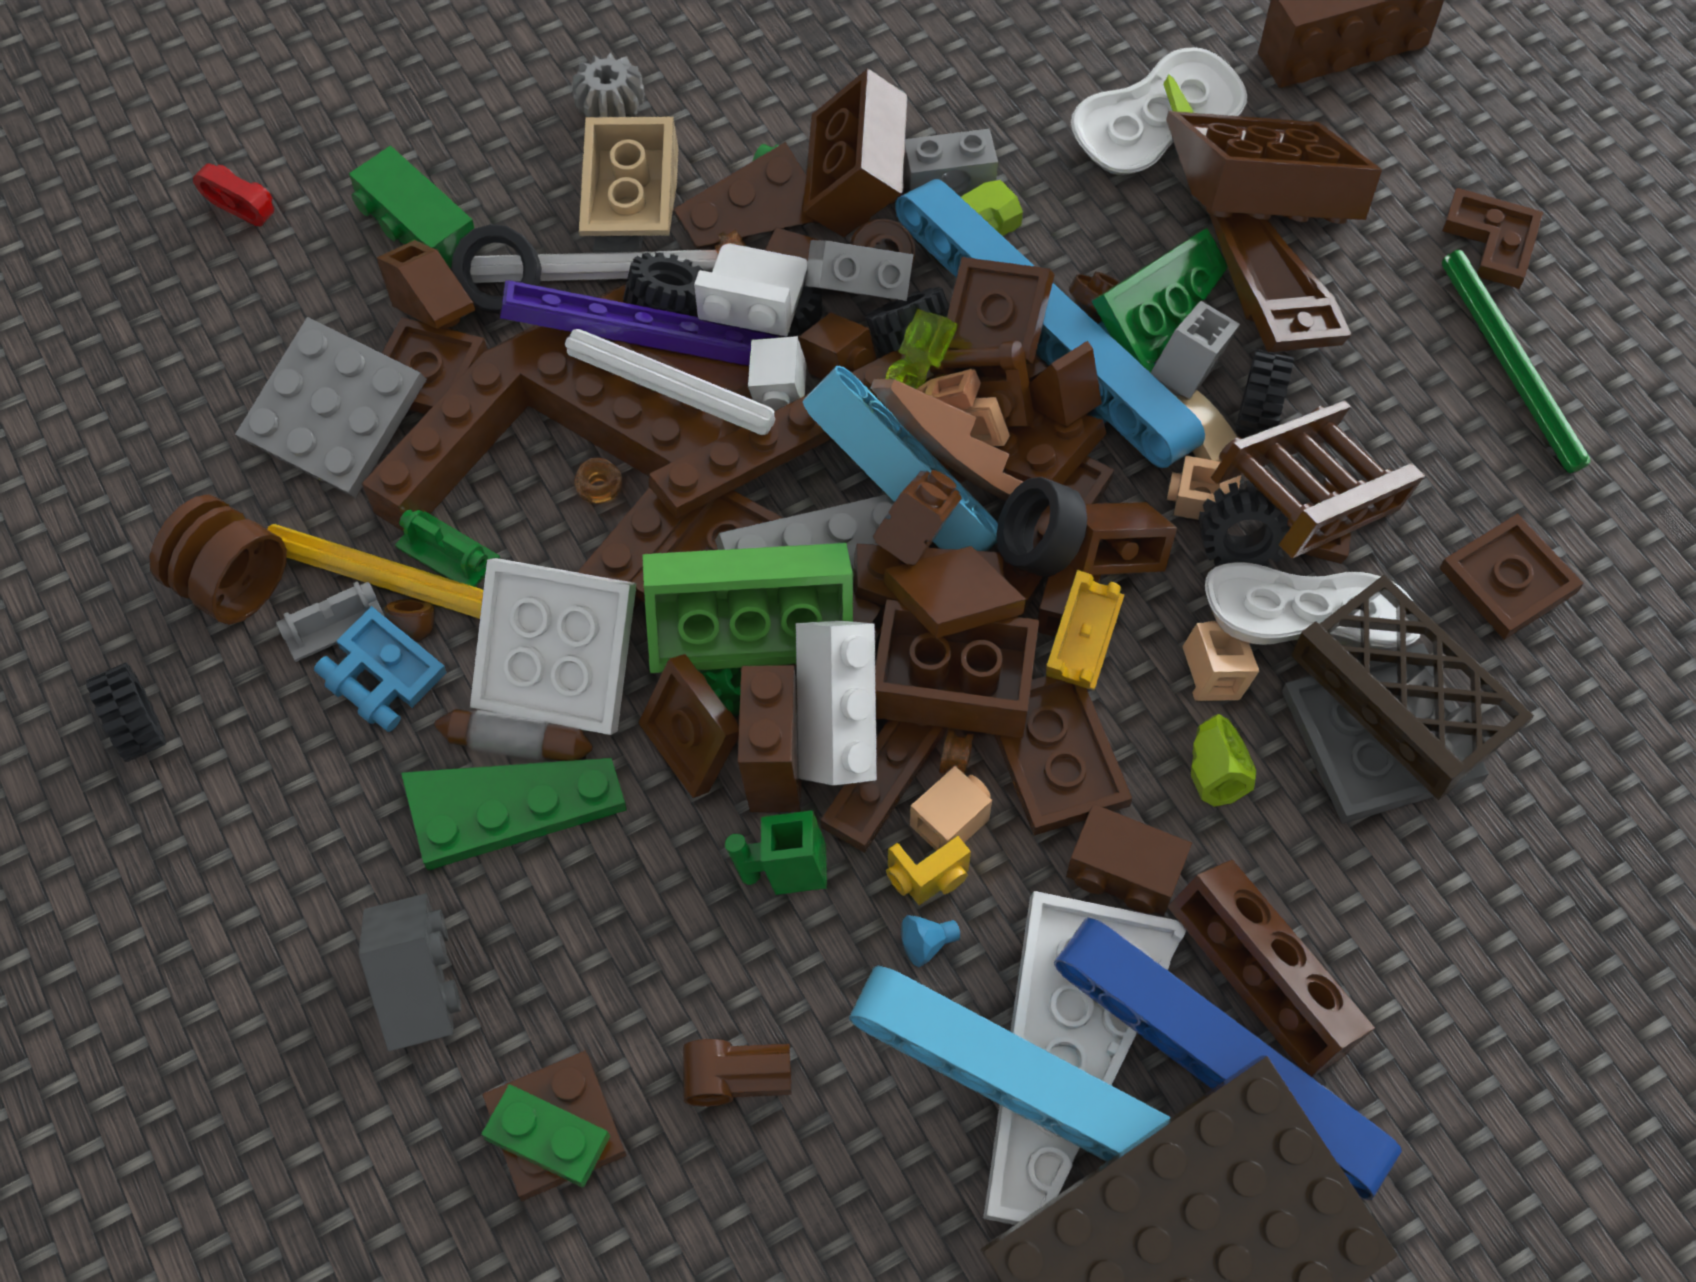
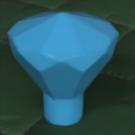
(925, 938)

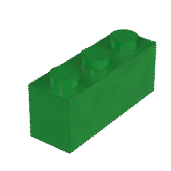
(408, 204)

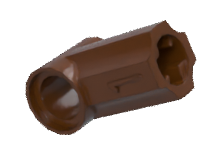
(719, 1071)

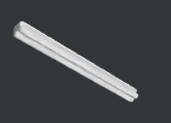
(576, 265)

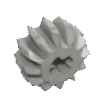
(608, 88)

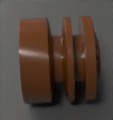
(218, 559)

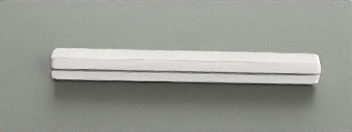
(670, 382)

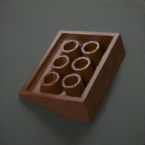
(1272, 167)

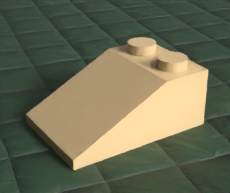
(628, 176)

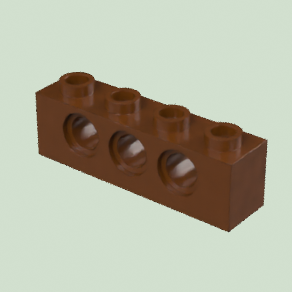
(1270, 967)

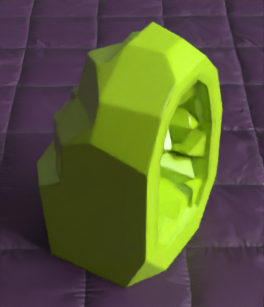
(996, 205)
(1221, 763)

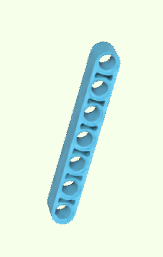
(1001, 1065)

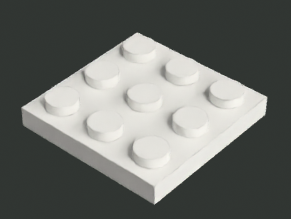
(553, 645)

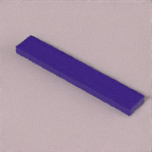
(627, 322)

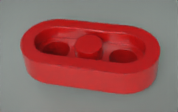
(234, 194)

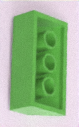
(742, 602)

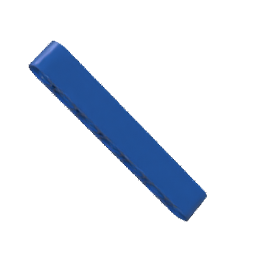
(1214, 1044)

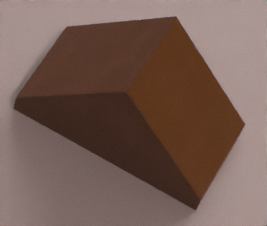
(1068, 386)

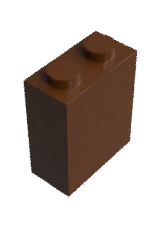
(769, 738)

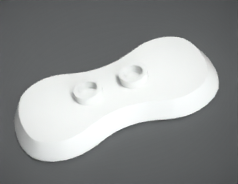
(1129, 127)
(1276, 606)

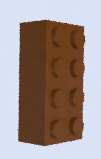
(1332, 35)

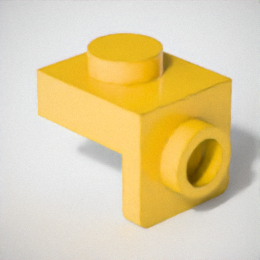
(938, 872)

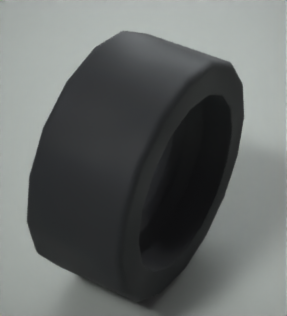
(474, 242)
(1062, 536)

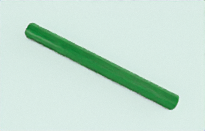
(1516, 362)

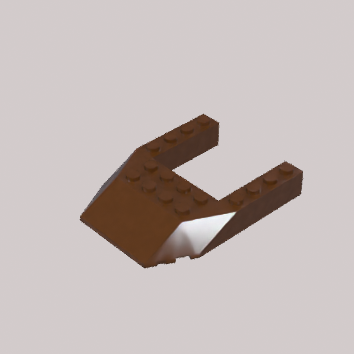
(594, 403)

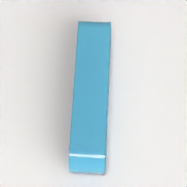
(892, 454)

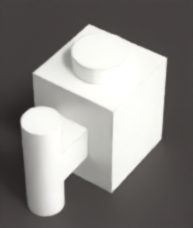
(777, 371)

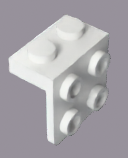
(751, 289)

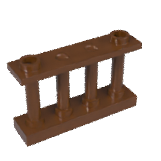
(1332, 512)

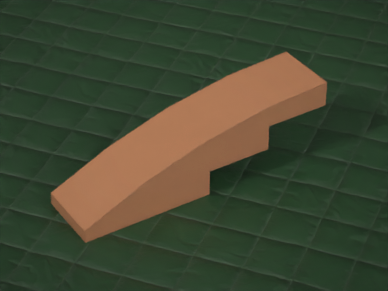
(947, 436)

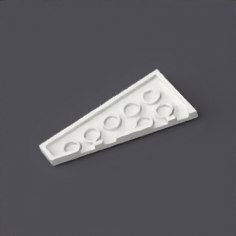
(1058, 1017)

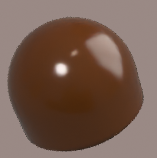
(412, 617)

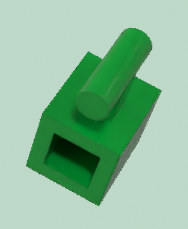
(789, 853)

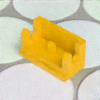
(1085, 631)

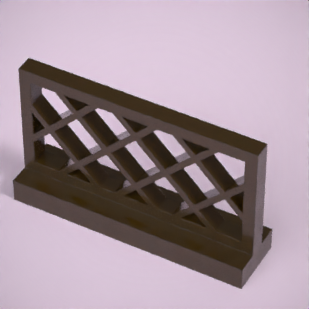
(1386, 716)

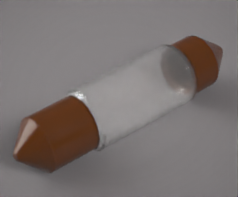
(513, 735)

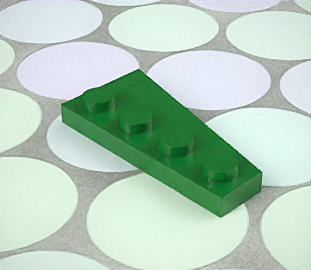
(1158, 297)
(499, 806)

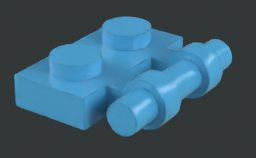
(391, 658)

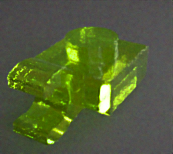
(923, 347)

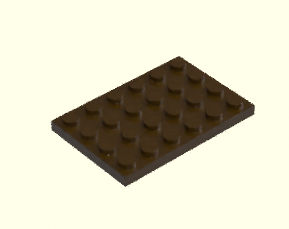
(1208, 1196)

